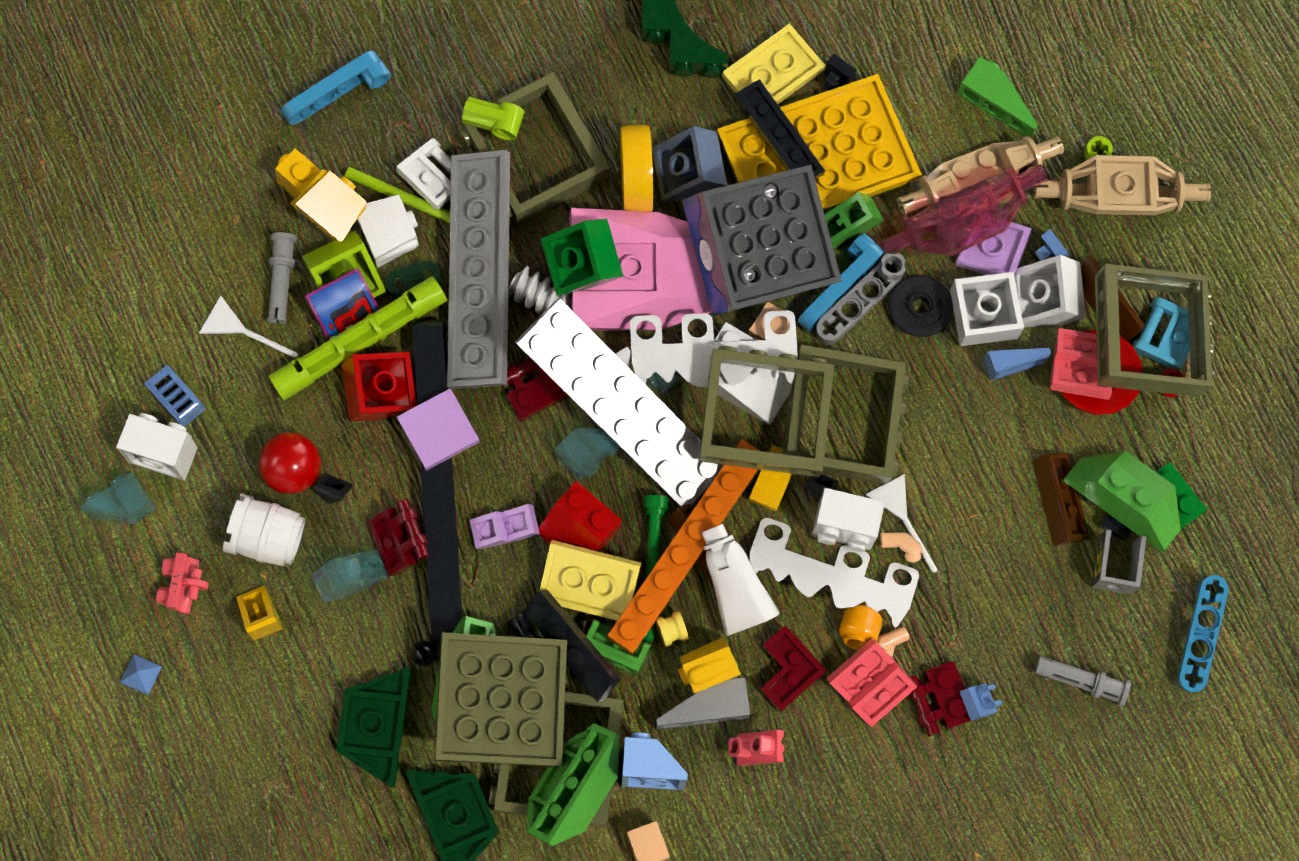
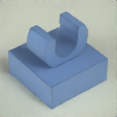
(1052, 248)
(979, 701)

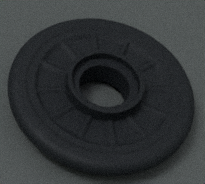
(918, 323)

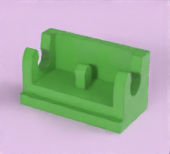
(615, 654)

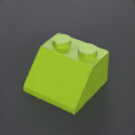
(341, 258)

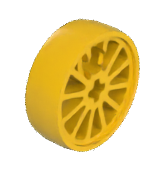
(636, 168)

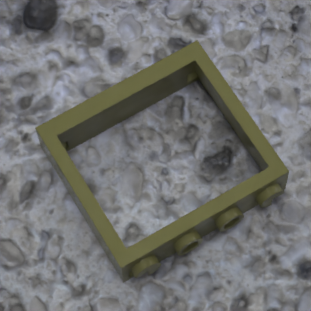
(598, 170)
(1108, 335)
(896, 411)
(759, 459)
(499, 792)

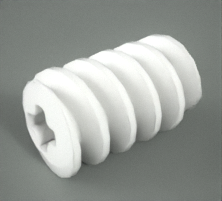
(534, 291)

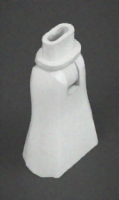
(738, 590)

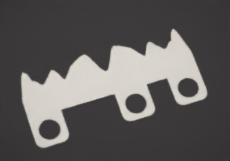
(694, 354)
(846, 583)

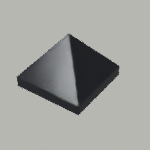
(816, 485)
(332, 488)

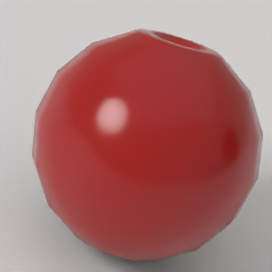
(289, 463)

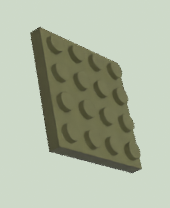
(500, 700)

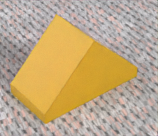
(258, 613)

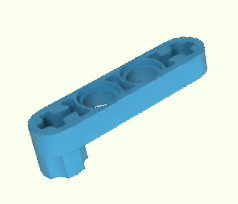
(364, 68)
(866, 256)
(1198, 632)

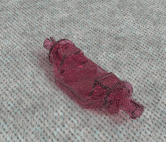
(967, 215)

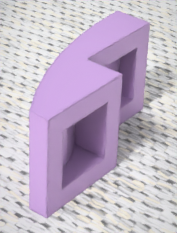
(504, 527)

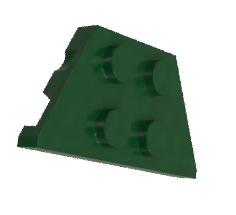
(375, 724)
(454, 813)

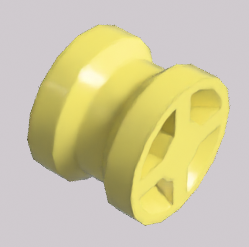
(672, 628)

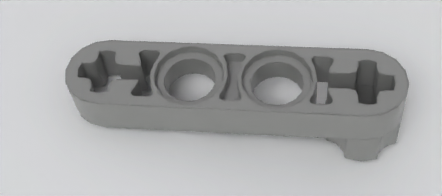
(858, 299)

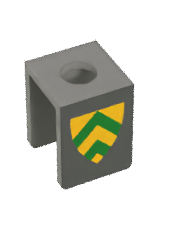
(1128, 586)

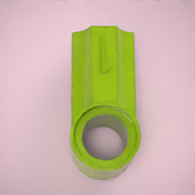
(500, 119)

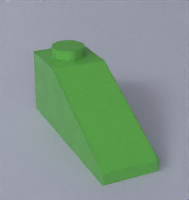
(993, 93)
(852, 219)

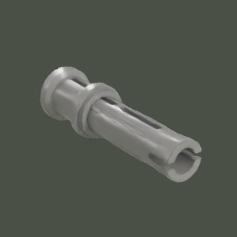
(282, 263)
(1097, 684)

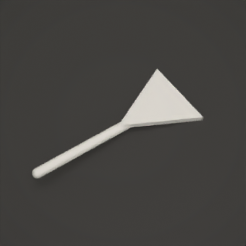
(224, 321)
(895, 501)

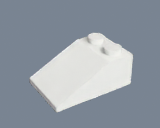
(754, 394)

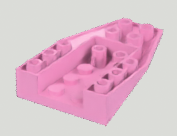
(657, 270)

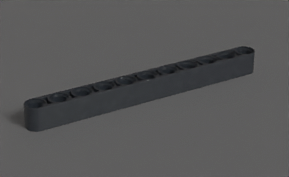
(438, 490)

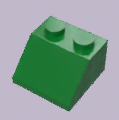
(582, 256)

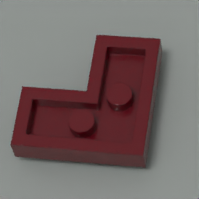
(798, 668)

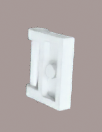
(425, 176)

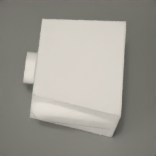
(388, 229)

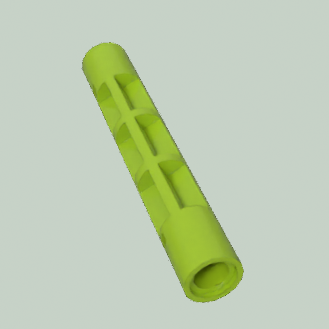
(375, 327)

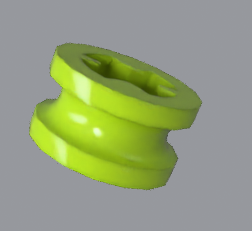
(1103, 144)

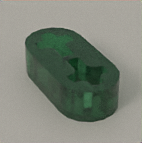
(410, 273)

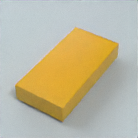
(770, 486)

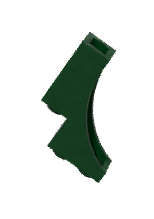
(688, 51)

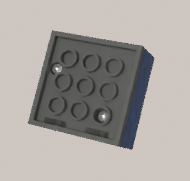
(761, 239)

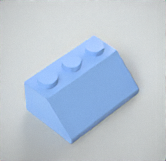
(650, 765)

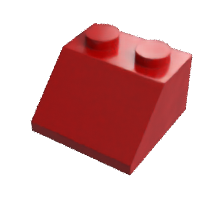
(378, 385)
(580, 520)

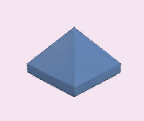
(141, 674)

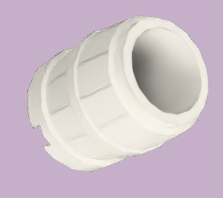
(264, 531)

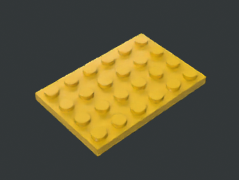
(848, 132)

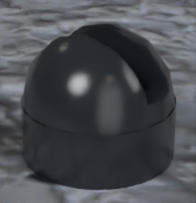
(417, 657)

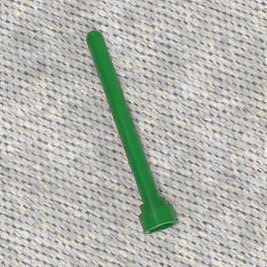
(655, 507)

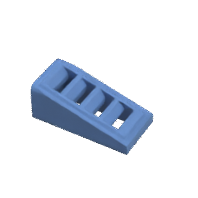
(1008, 362)
(190, 412)

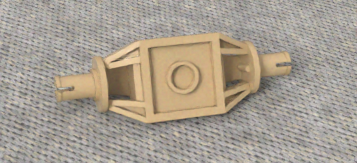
(976, 166)
(1123, 187)

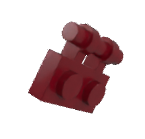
(535, 395)
(392, 541)
(945, 686)

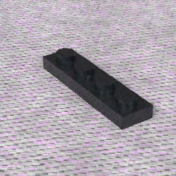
(776, 128)
(582, 655)

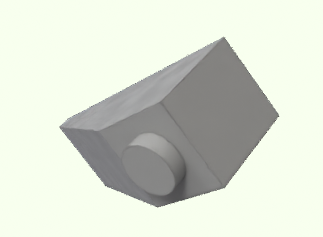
(715, 704)

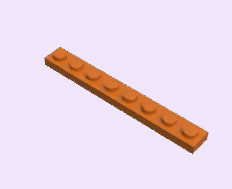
(680, 555)

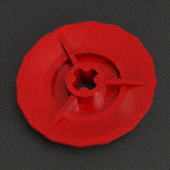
(1120, 397)

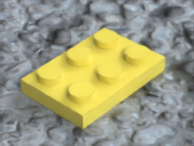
(780, 63)
(589, 580)

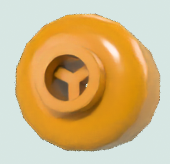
(860, 625)

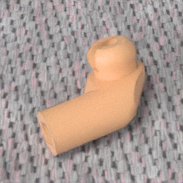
(903, 541)
(893, 638)

